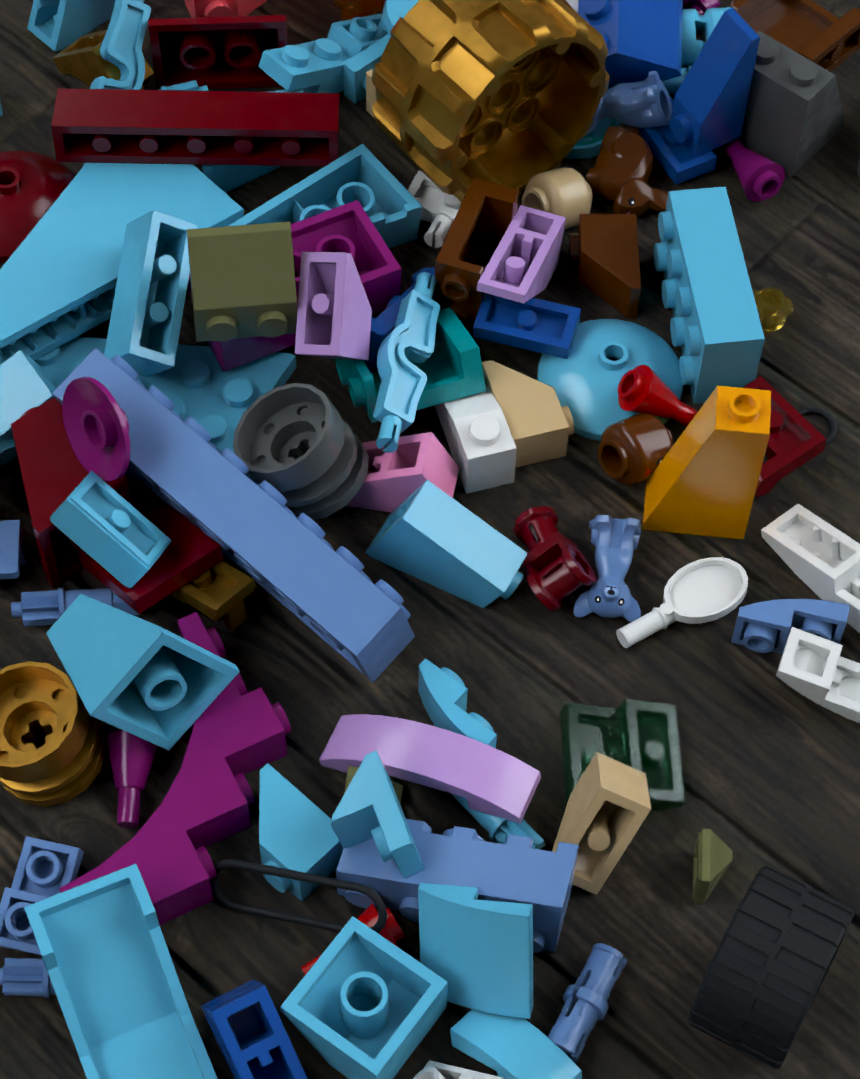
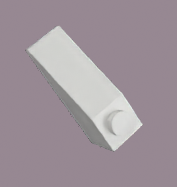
(479, 440)

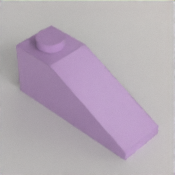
(524, 256)

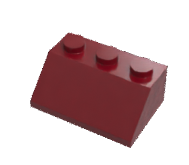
(215, 50)

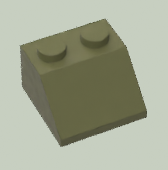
(242, 281)

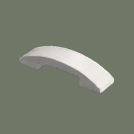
(820, 673)

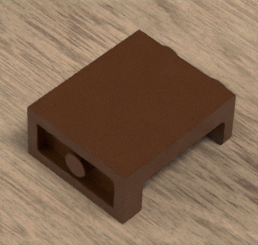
(805, 28)
(472, 236)

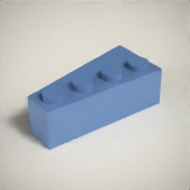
(463, 858)

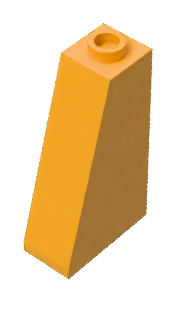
(712, 468)

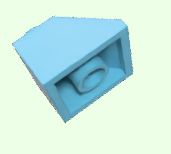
(366, 1004)

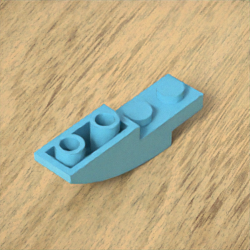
(319, 63)

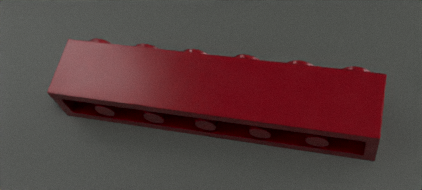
(196, 127)

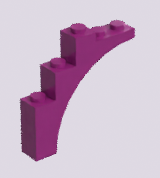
(208, 794)

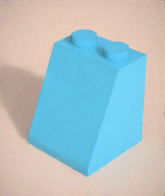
(137, 671)

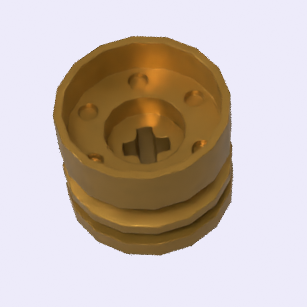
(46, 736)

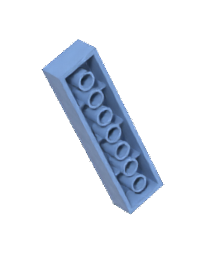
(253, 524)

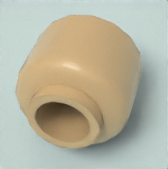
(559, 193)

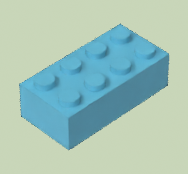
(707, 292)

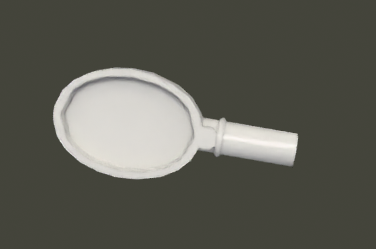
(692, 596)

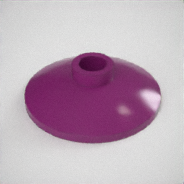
(96, 428)

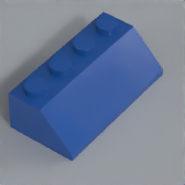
(638, 36)

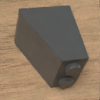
(789, 106)

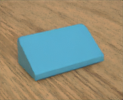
(110, 530)

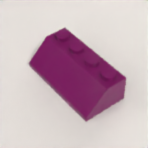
(336, 230)

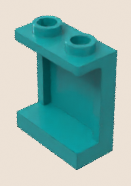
(451, 370)

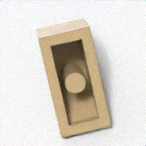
(532, 414)
(603, 818)

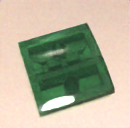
(634, 734)

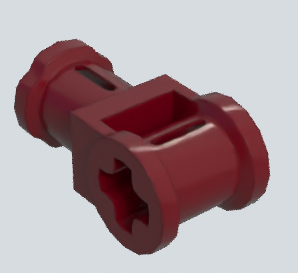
(553, 560)

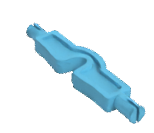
(124, 45)
(400, 379)

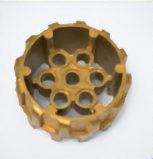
(489, 88)

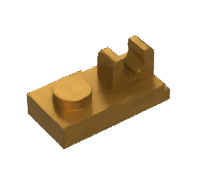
(219, 594)

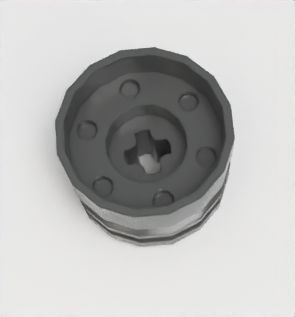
(302, 449)

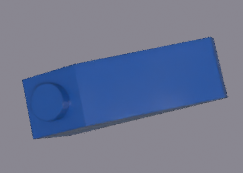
(716, 89)
(252, 1034)

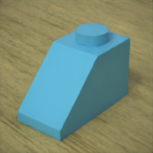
(294, 834)

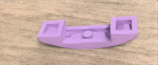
(437, 759)

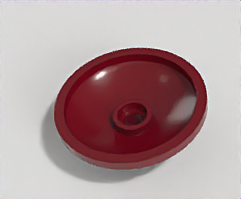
(27, 191)

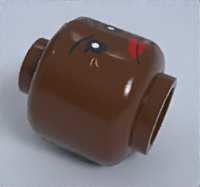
(634, 448)

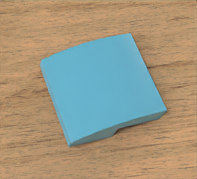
(478, 948)

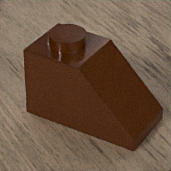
(609, 259)

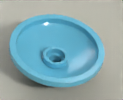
(590, 380)

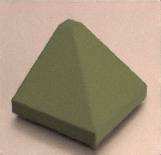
(710, 863)

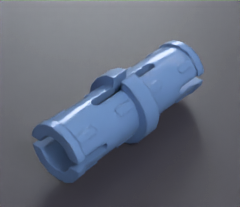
(587, 999)

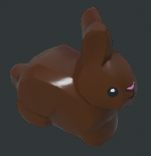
(624, 171)

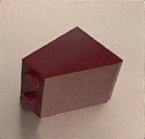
(49, 476)

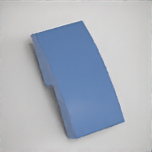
(767, 624)
(39, 875)

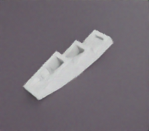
(819, 557)

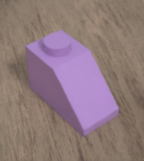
(332, 308)

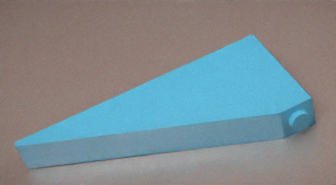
(69, 263)

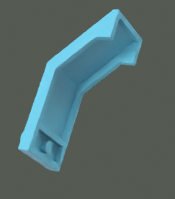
(118, 981)

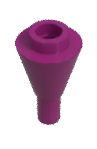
(757, 174)
(130, 766)

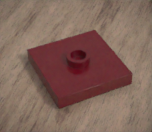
(181, 562)

